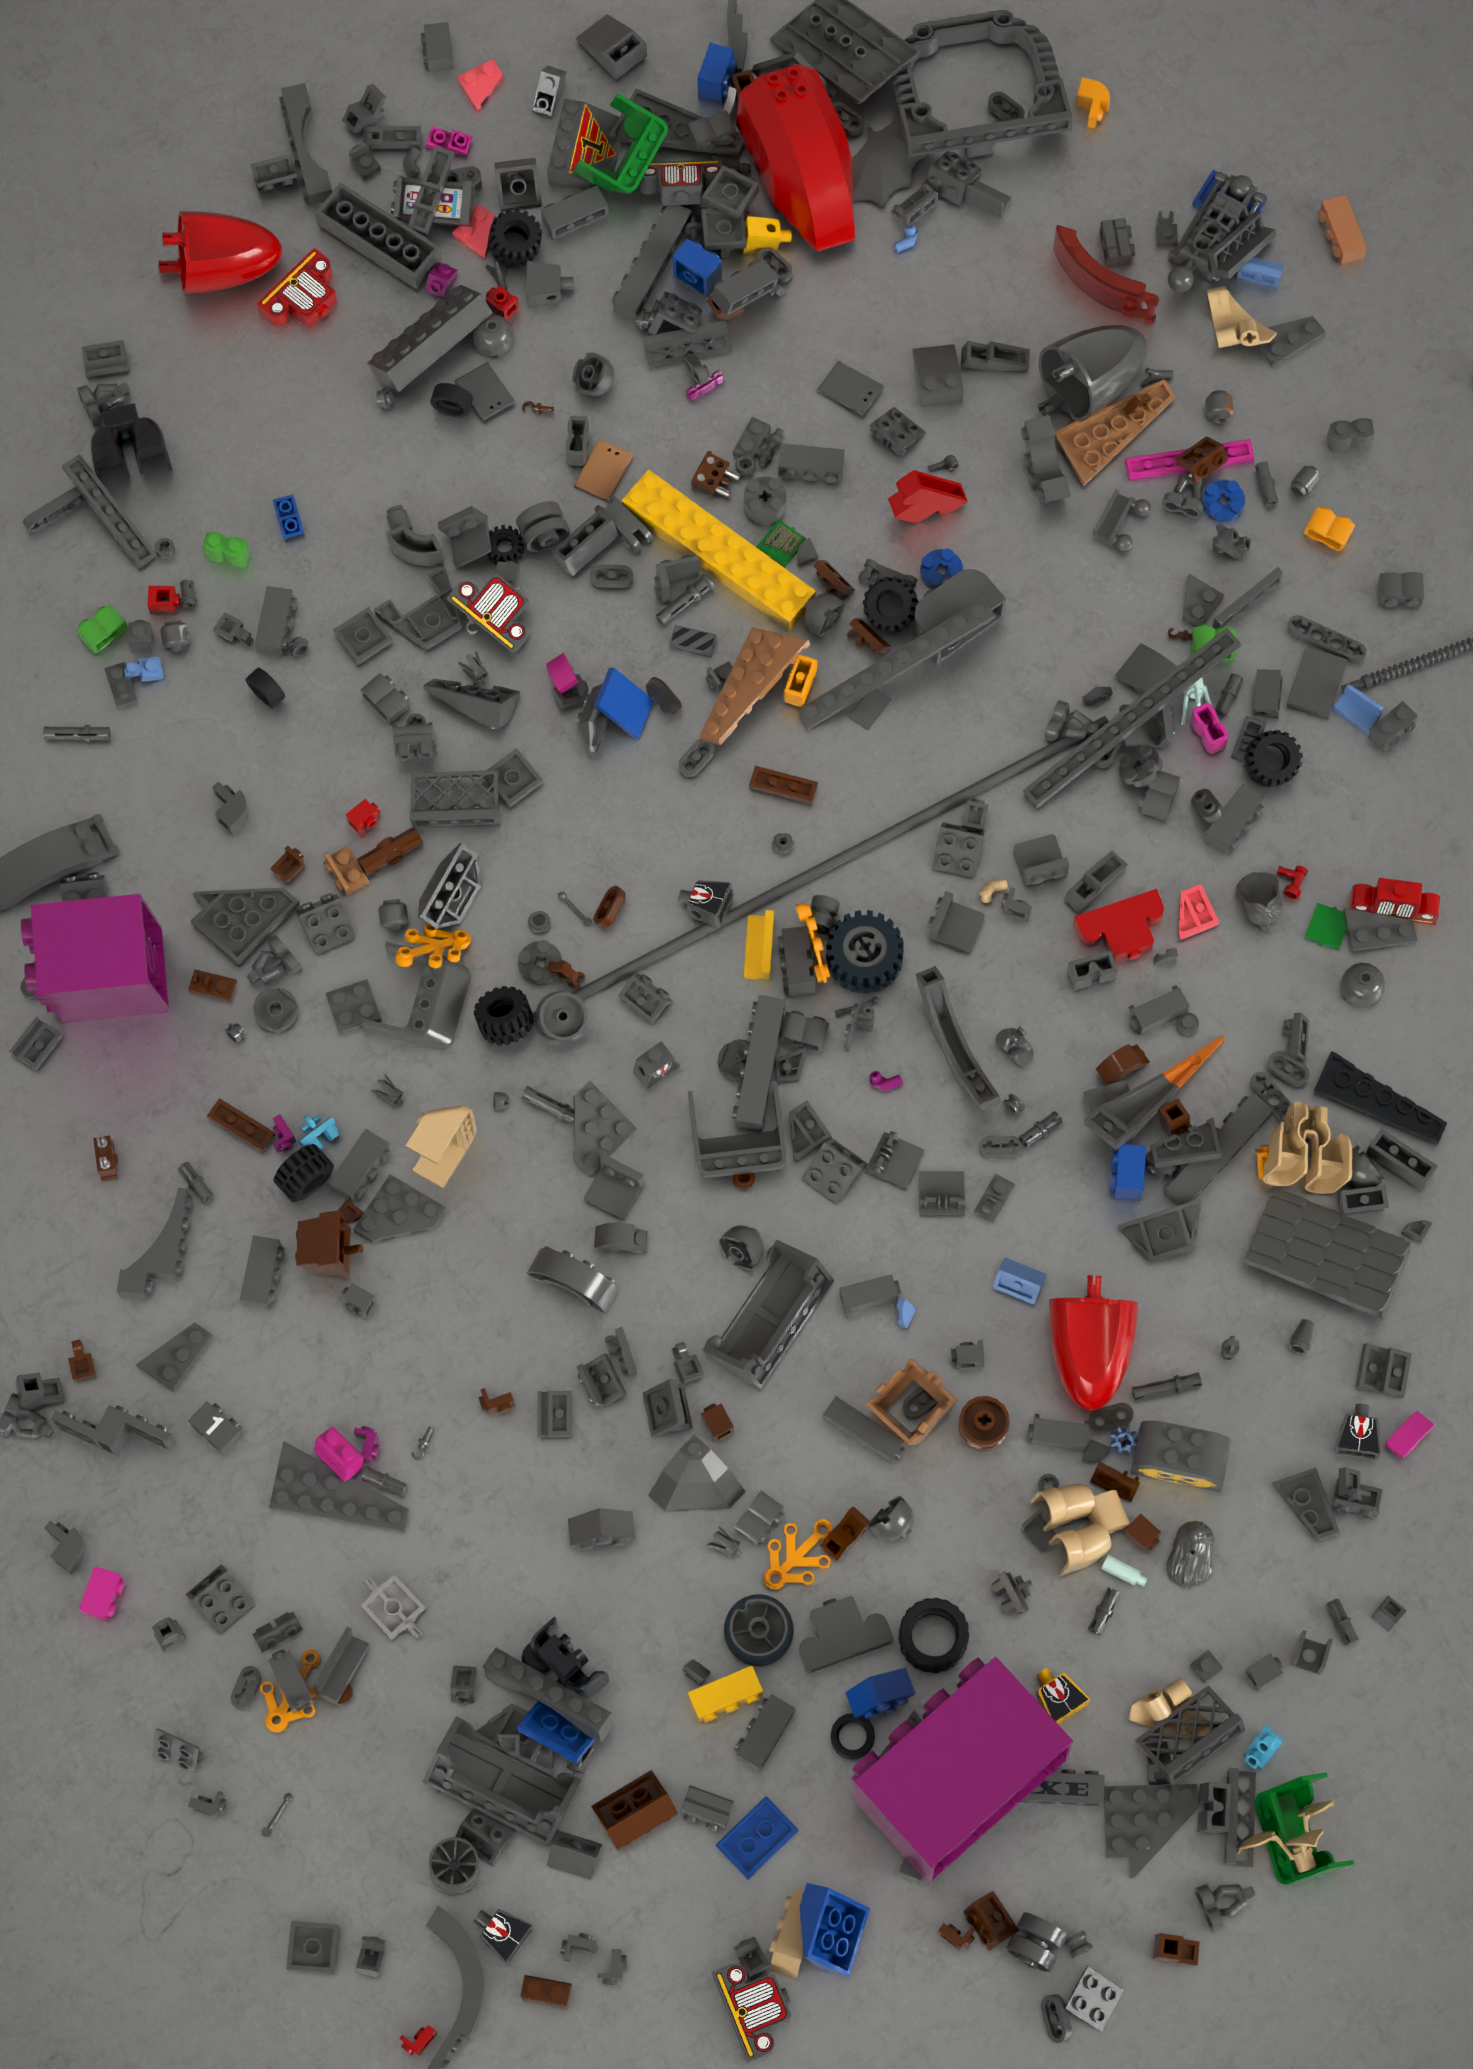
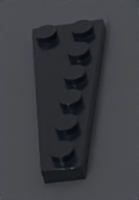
(1360, 1091)

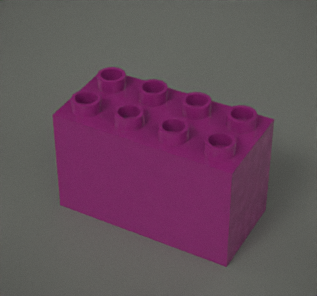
(96, 958)
(959, 1767)

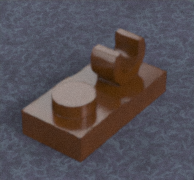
(828, 573)
(865, 632)
(213, 985)
(1112, 1479)

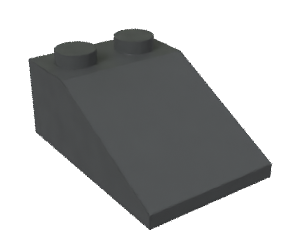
(938, 375)

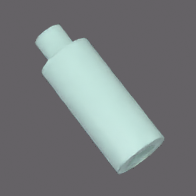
(1123, 1571)

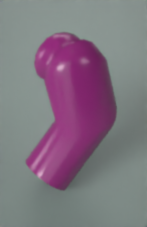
(883, 1083)

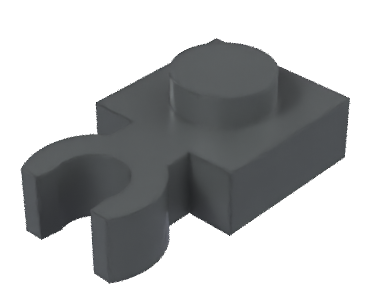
(1166, 231)

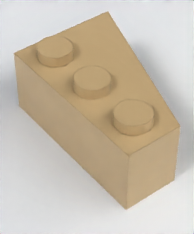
(788, 1947)

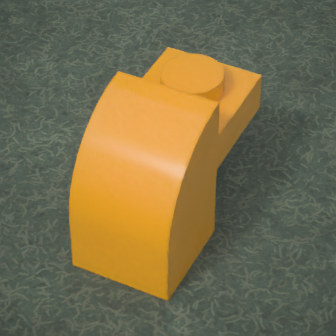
(1094, 97)

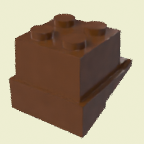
(325, 1245)

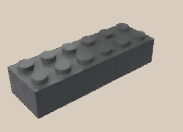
(378, 235)
(429, 337)

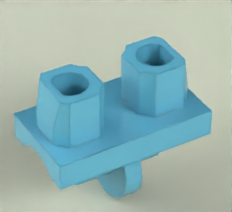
(327, 1128)
(1263, 1748)

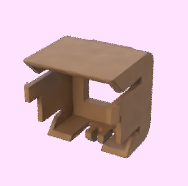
(894, 1389)

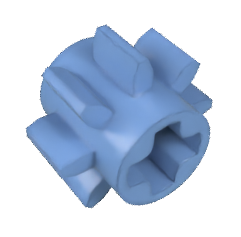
(1120, 1433)

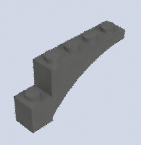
(163, 1257)

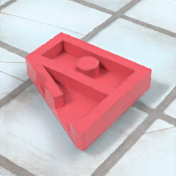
(480, 82)
(477, 235)
(1195, 912)

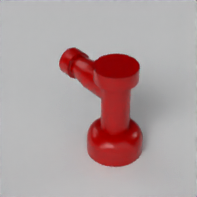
(1292, 891)

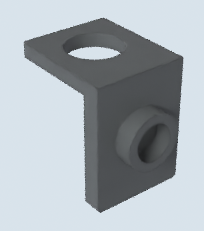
(1034, 1530)
(1152, 1768)

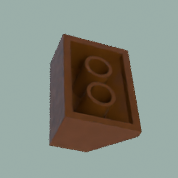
(634, 1809)

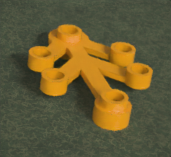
(458, 940)
(821, 971)
(795, 1558)
(281, 1711)

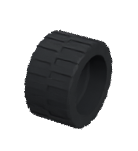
(933, 1607)

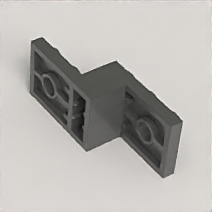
(114, 1430)

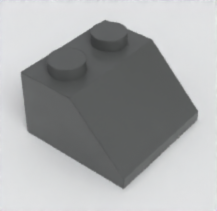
(517, 183)

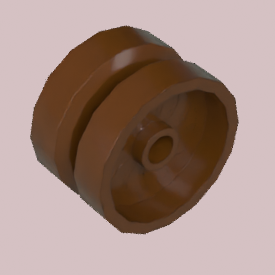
(983, 1410)

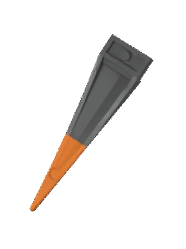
(1129, 1113)

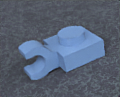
(147, 668)

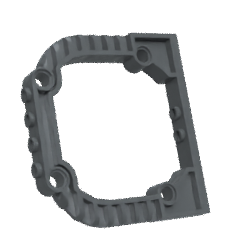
(1050, 103)

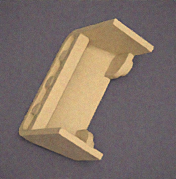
(442, 1141)

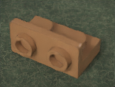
(346, 870)

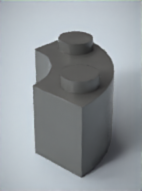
(415, 548)

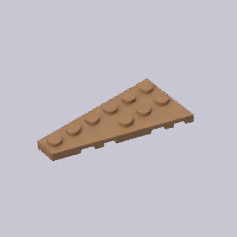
(1097, 440)
(751, 678)

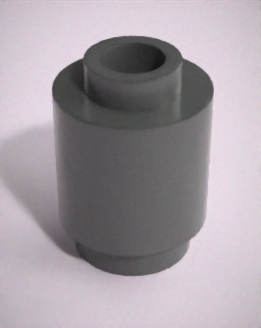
(1305, 481)
(397, 517)

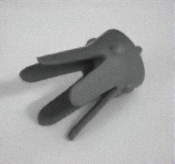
(478, 672)
(393, 1094)
(730, 1544)
(580, 1766)

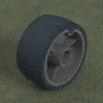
(758, 1648)

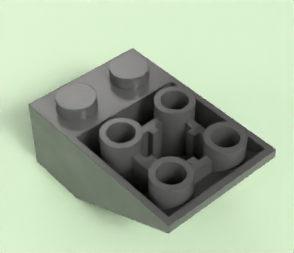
(613, 45)

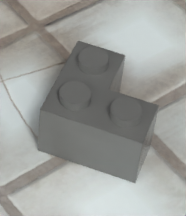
(601, 1528)

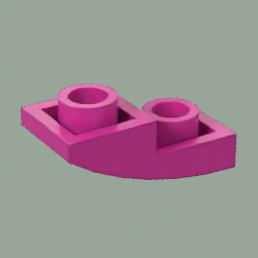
(455, 141)
(562, 673)
(1409, 1434)

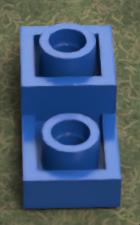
(288, 516)

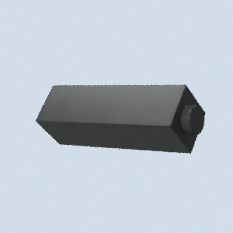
(864, 1430)

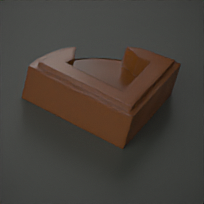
(1136, 401)
(350, 1211)

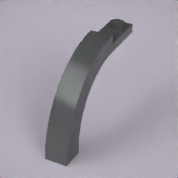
(952, 1041)
(458, 1941)

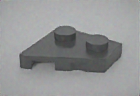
(1199, 601)
(806, 1130)

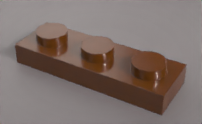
(783, 785)
(241, 1125)

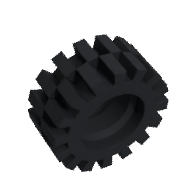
(505, 534)

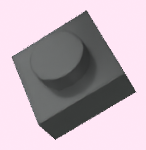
(1206, 1666)

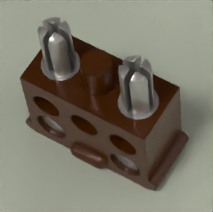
(710, 476)
(105, 1157)

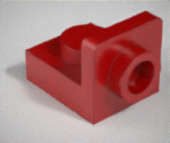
(422, 2040)

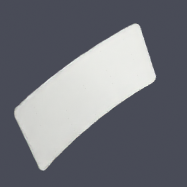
(730, 100)

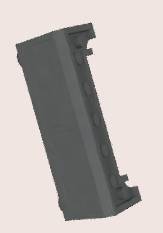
(771, 1315)
(500, 1784)

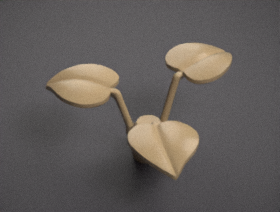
(1302, 1851)

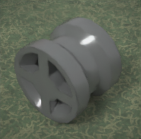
(1078, 1944)

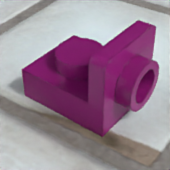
(282, 1130)

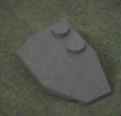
(592, 724)
(451, 888)

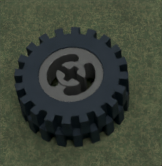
(853, 966)

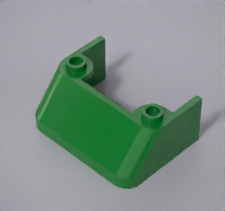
(647, 134)
(1278, 1813)

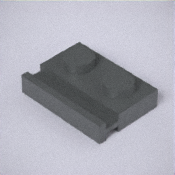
(105, 358)
(36, 1043)
(554, 1414)

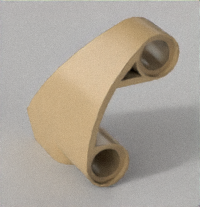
(1233, 323)
(1161, 1703)

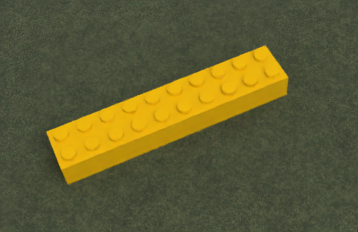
(719, 550)

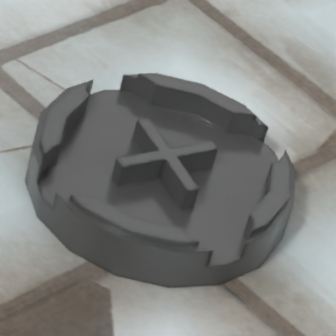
(731, 1059)

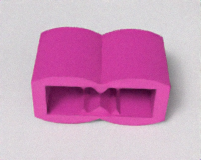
(1209, 728)

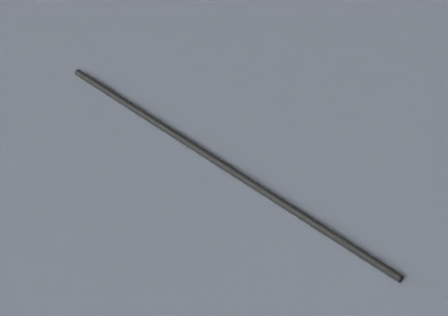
(830, 864)

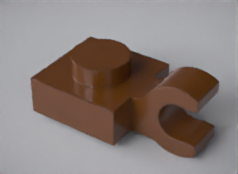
(564, 972)
(82, 1364)

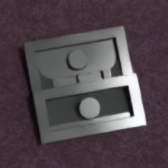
(1144, 669)
(1383, 1370)

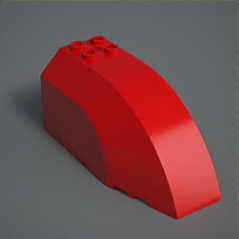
(800, 153)

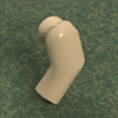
(990, 887)

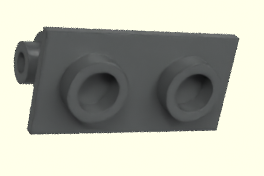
(286, 1627)

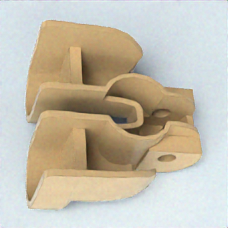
(1288, 1152)
(1076, 1502)

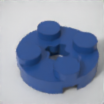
(1229, 490)
(935, 559)

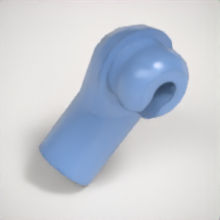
(908, 240)

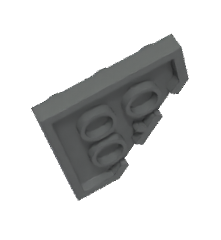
(786, 61)
(596, 1128)
(398, 1212)

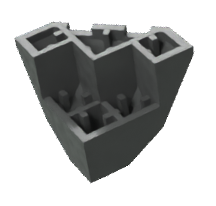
(696, 1480)

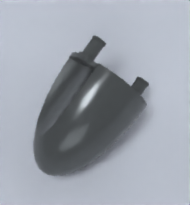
(1090, 369)

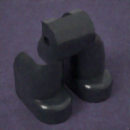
(124, 424)
(557, 1655)

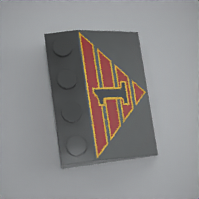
(582, 136)

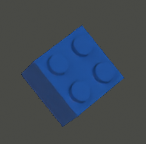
(716, 73)
(697, 267)
(1129, 1169)
(880, 1693)

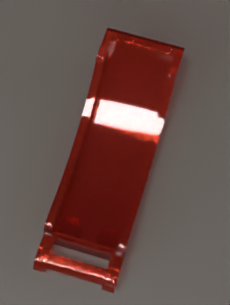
(1101, 283)

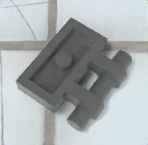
(753, 438)

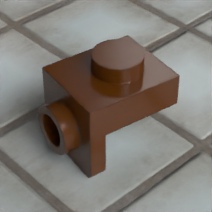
(289, 864)
(499, 1404)

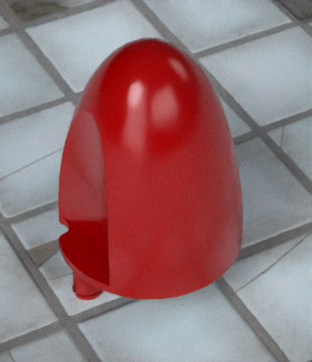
(219, 251)
(1092, 1344)

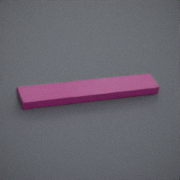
(1165, 463)

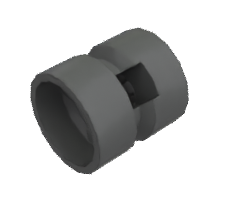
(823, 910)

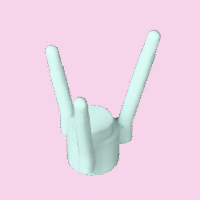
(1195, 692)

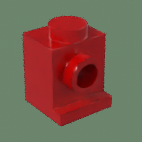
(503, 307)
(158, 594)
(363, 816)

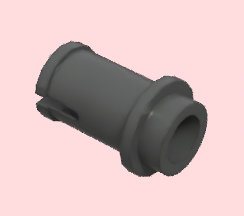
(187, 591)

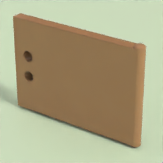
(603, 470)

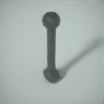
(587, 922)
(875, 1001)
(266, 1832)

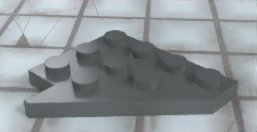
(242, 918)
(1145, 1819)

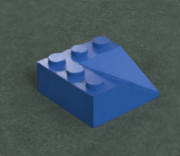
(831, 1928)

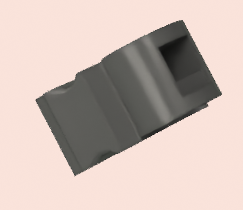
(168, 1633)

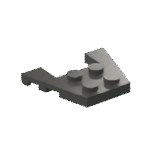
(430, 621)

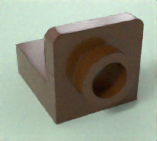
(952, 1935)

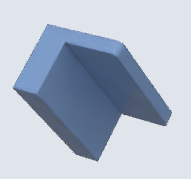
(1261, 272)
(1358, 708)
(1019, 1280)

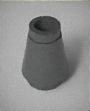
(1301, 1339)

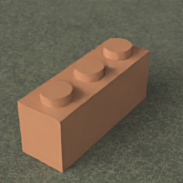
(1342, 229)

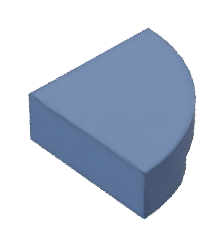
(906, 1312)

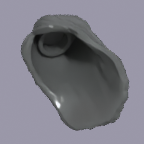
(1261, 898)
(1191, 1554)

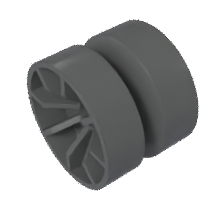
(453, 1866)
(1033, 1948)

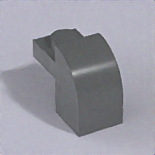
(366, 111)
(235, 809)
(620, 1236)
(36, 1392)
(71, 1546)

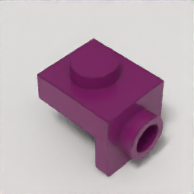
(440, 278)
(370, 1447)

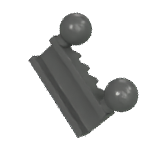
(1115, 515)

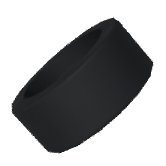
(451, 400)
(265, 687)
(847, 1753)

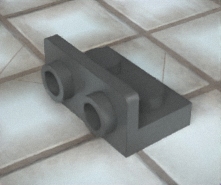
(645, 997)

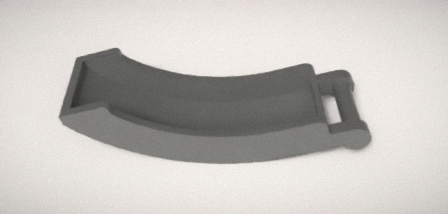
(52, 858)

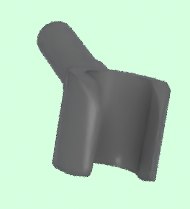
(949, 460)

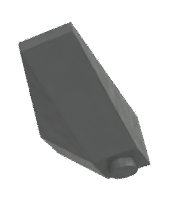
(480, 704)

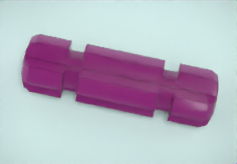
(693, 392)

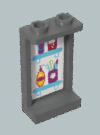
(454, 207)

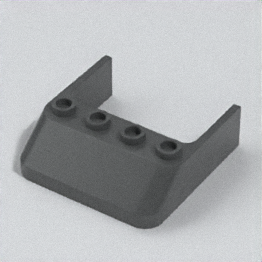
(435, 1006)
(740, 1152)

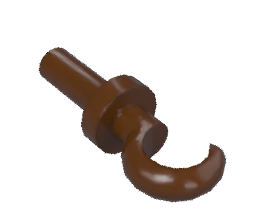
(538, 407)
(1185, 635)

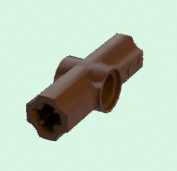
(390, 851)

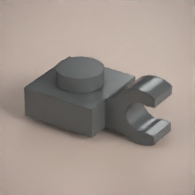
(230, 627)
(686, 1366)

